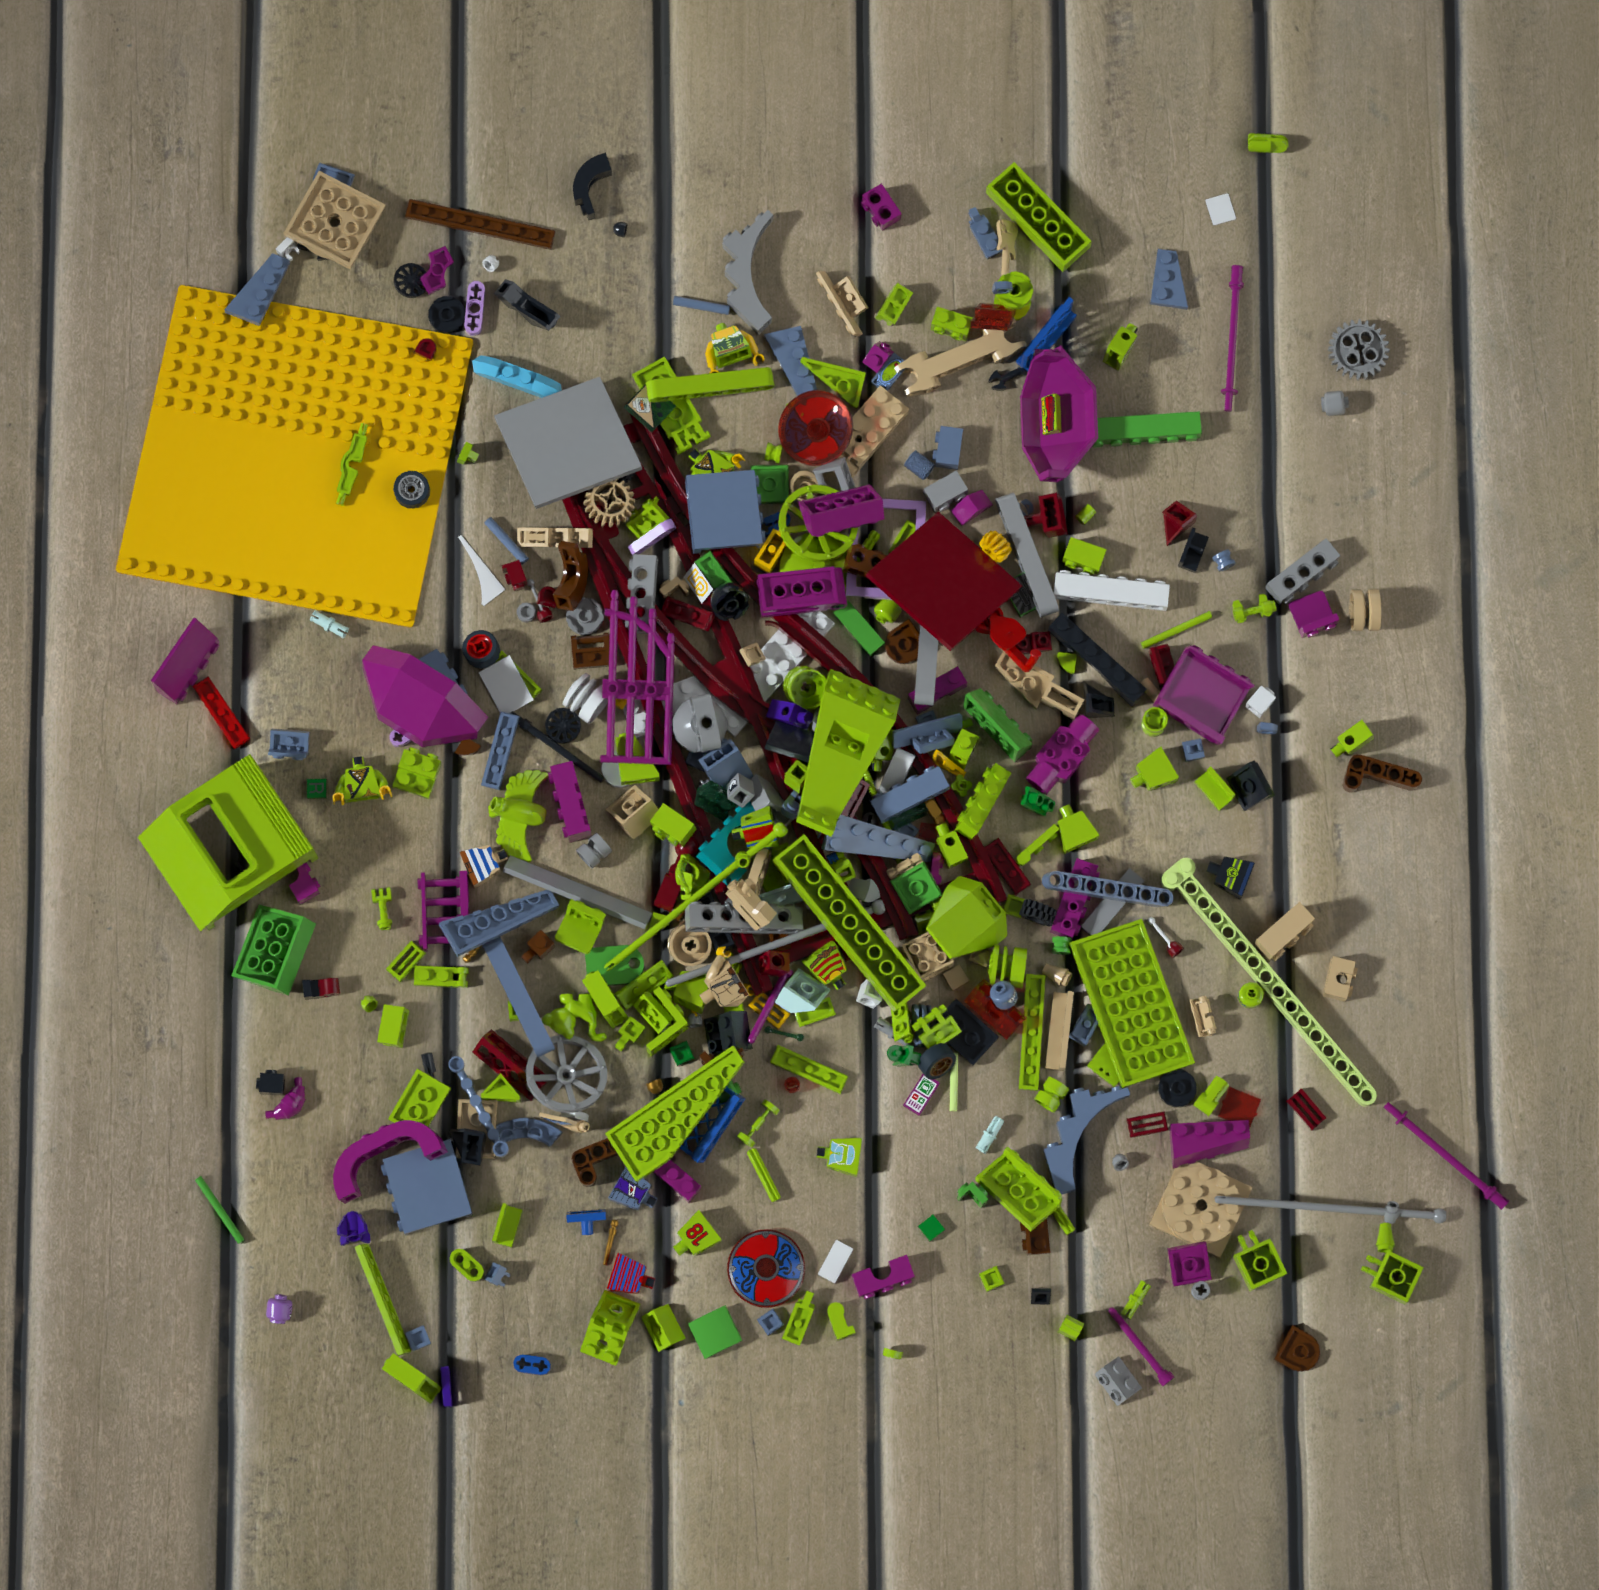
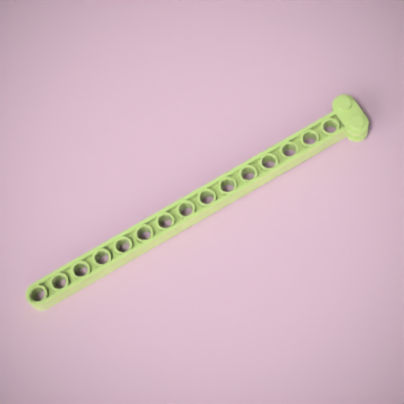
(1182, 875)

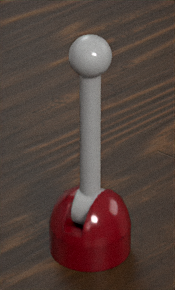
(544, 613)

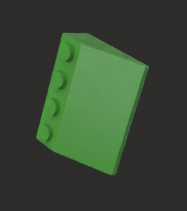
(997, 724)
(273, 949)

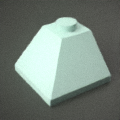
(802, 993)

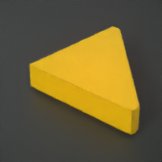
(945, 763)

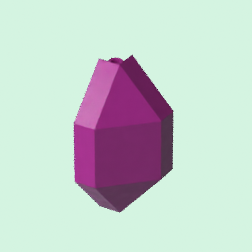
(1057, 454)
(419, 699)

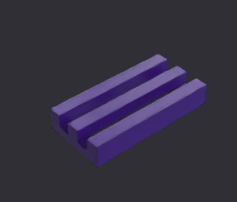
(446, 1387)

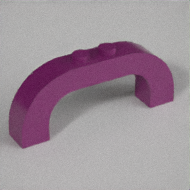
(375, 1143)

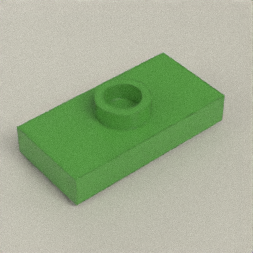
(712, 570)

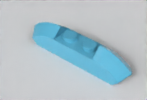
(515, 376)

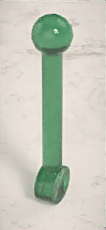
(799, 1037)

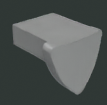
(864, 889)

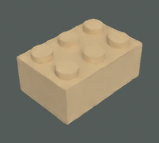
(1284, 933)

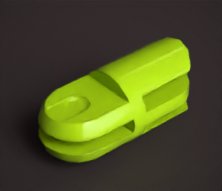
(1267, 143)

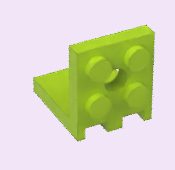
(680, 1024)
(610, 1327)

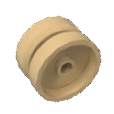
(1365, 608)
(688, 956)

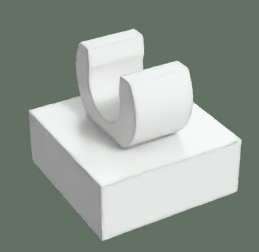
(286, 247)

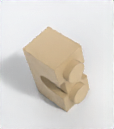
(1053, 699)
(1333, 988)

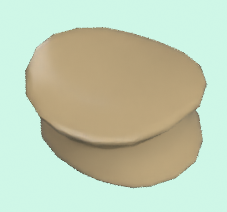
(803, 479)

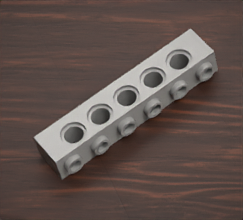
(696, 923)

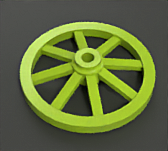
(801, 551)

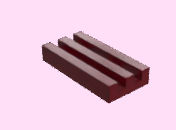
(1307, 1110)
(1147, 1132)

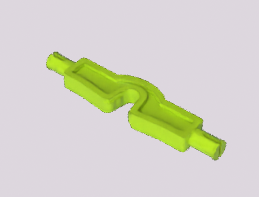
(356, 455)

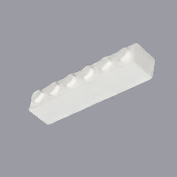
(1111, 591)

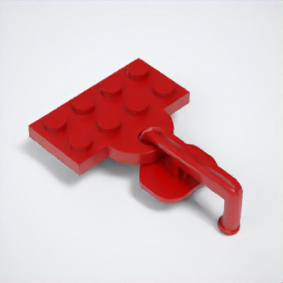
(1006, 634)

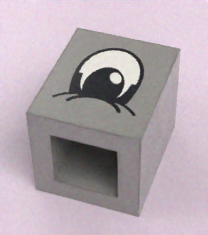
(740, 790)

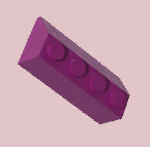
(842, 510)

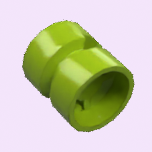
(1154, 721)
(1052, 1093)

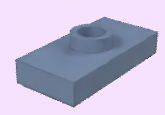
(1084, 1026)

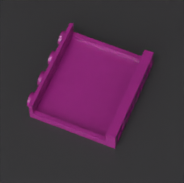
(1203, 694)

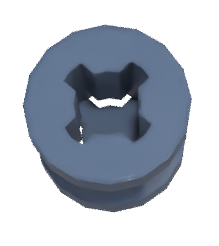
(1223, 560)

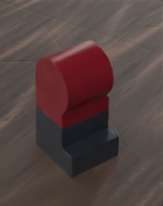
(320, 988)

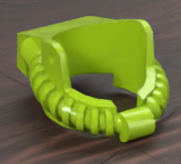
(690, 882)

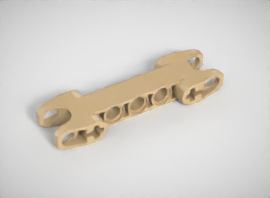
(931, 369)

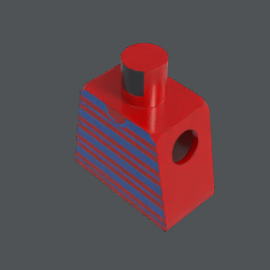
(629, 1276)

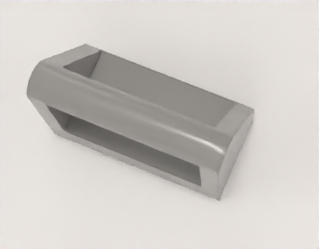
(841, 470)

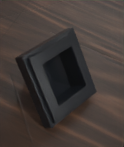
(1041, 1296)

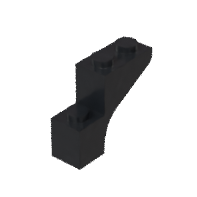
(531, 309)

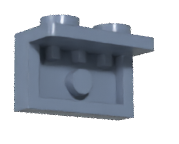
(289, 744)

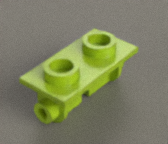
(901, 1024)

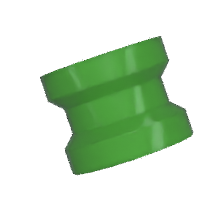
(1061, 945)

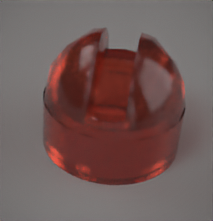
(790, 1082)

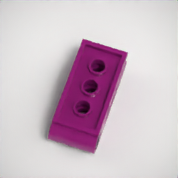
(827, 579)

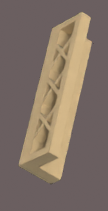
(1059, 1031)

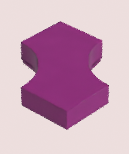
(439, 262)

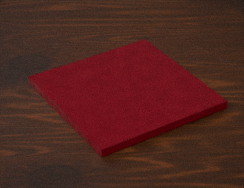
(944, 581)

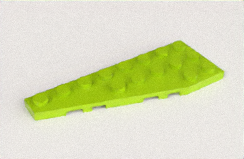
(660, 1127)

